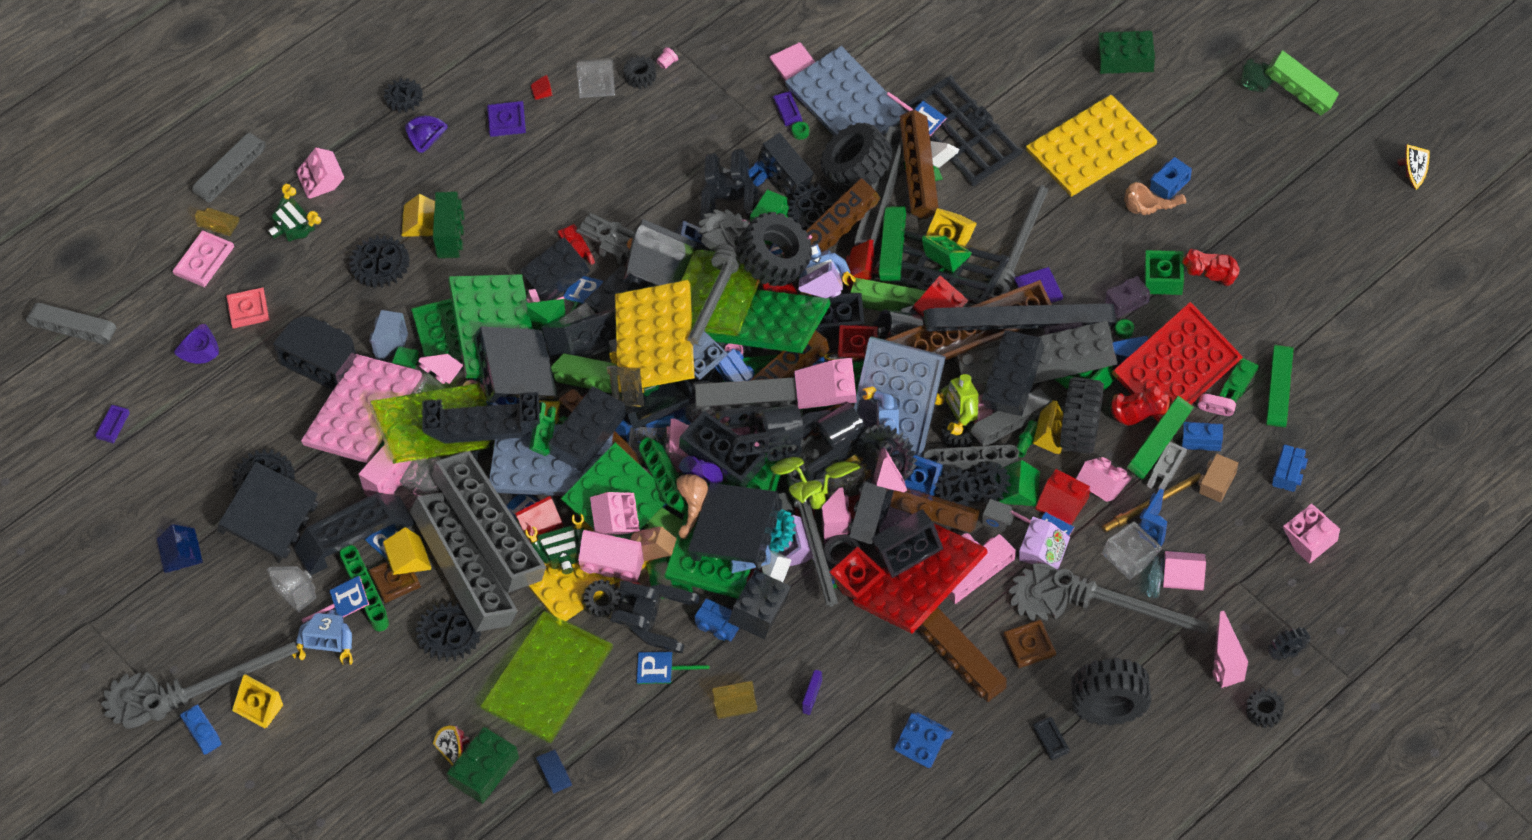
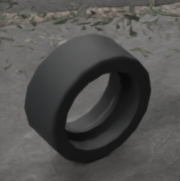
(836, 541)

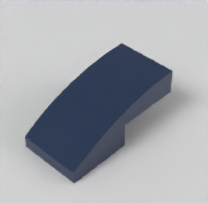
(554, 771)

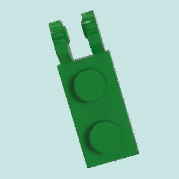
(1239, 379)
(544, 431)

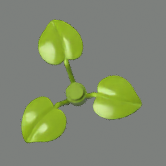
(812, 489)

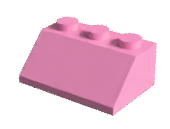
(610, 556)

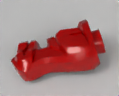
(1216, 266)
(1136, 407)

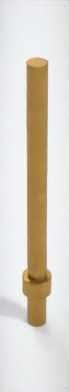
(1122, 519)

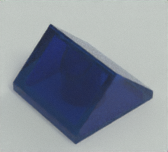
(179, 548)

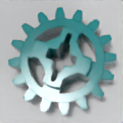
(782, 532)

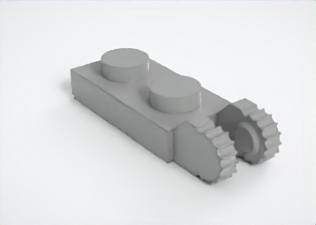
(1167, 465)

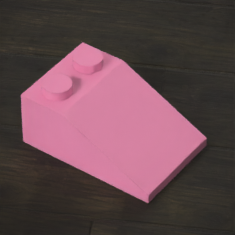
(826, 384)
(1230, 660)

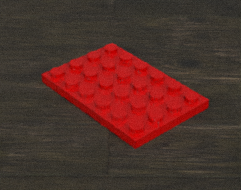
(1179, 358)
(922, 588)

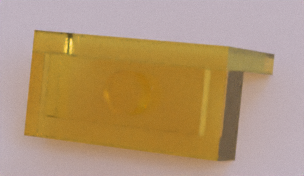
(217, 221)
(734, 699)

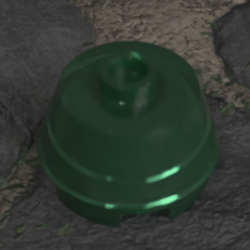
(1254, 76)

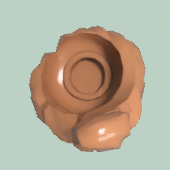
(1142, 201)
(694, 491)

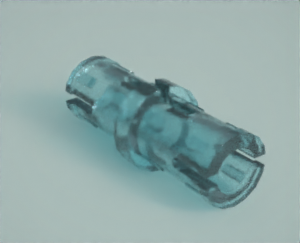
(1155, 577)

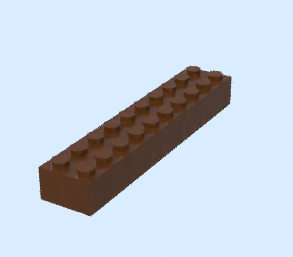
(958, 342)

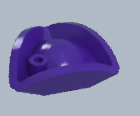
(425, 131)
(198, 346)
(705, 470)

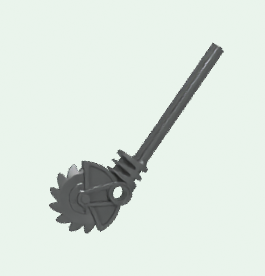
(721, 235)
(1007, 277)
(810, 452)
(1043, 594)
(135, 697)

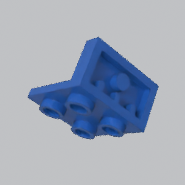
(1152, 523)
(922, 739)

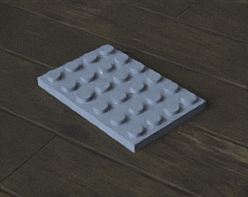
(844, 94)
(909, 377)
(526, 472)

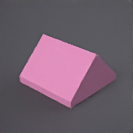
(887, 474)
(1184, 570)

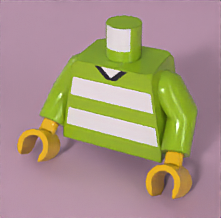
(962, 400)

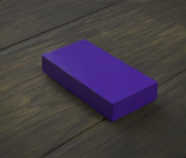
(787, 108)
(112, 424)
(812, 692)

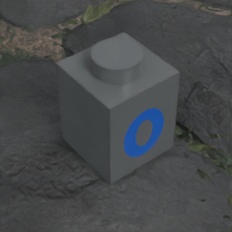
(997, 515)

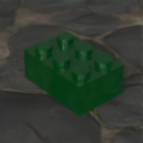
(1126, 52)
(448, 224)
(483, 765)

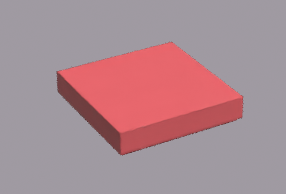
(247, 308)

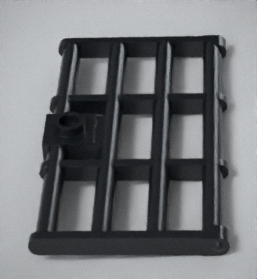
(973, 122)
(931, 275)

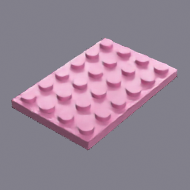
(346, 420)

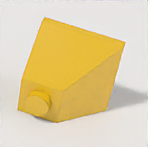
(952, 226)

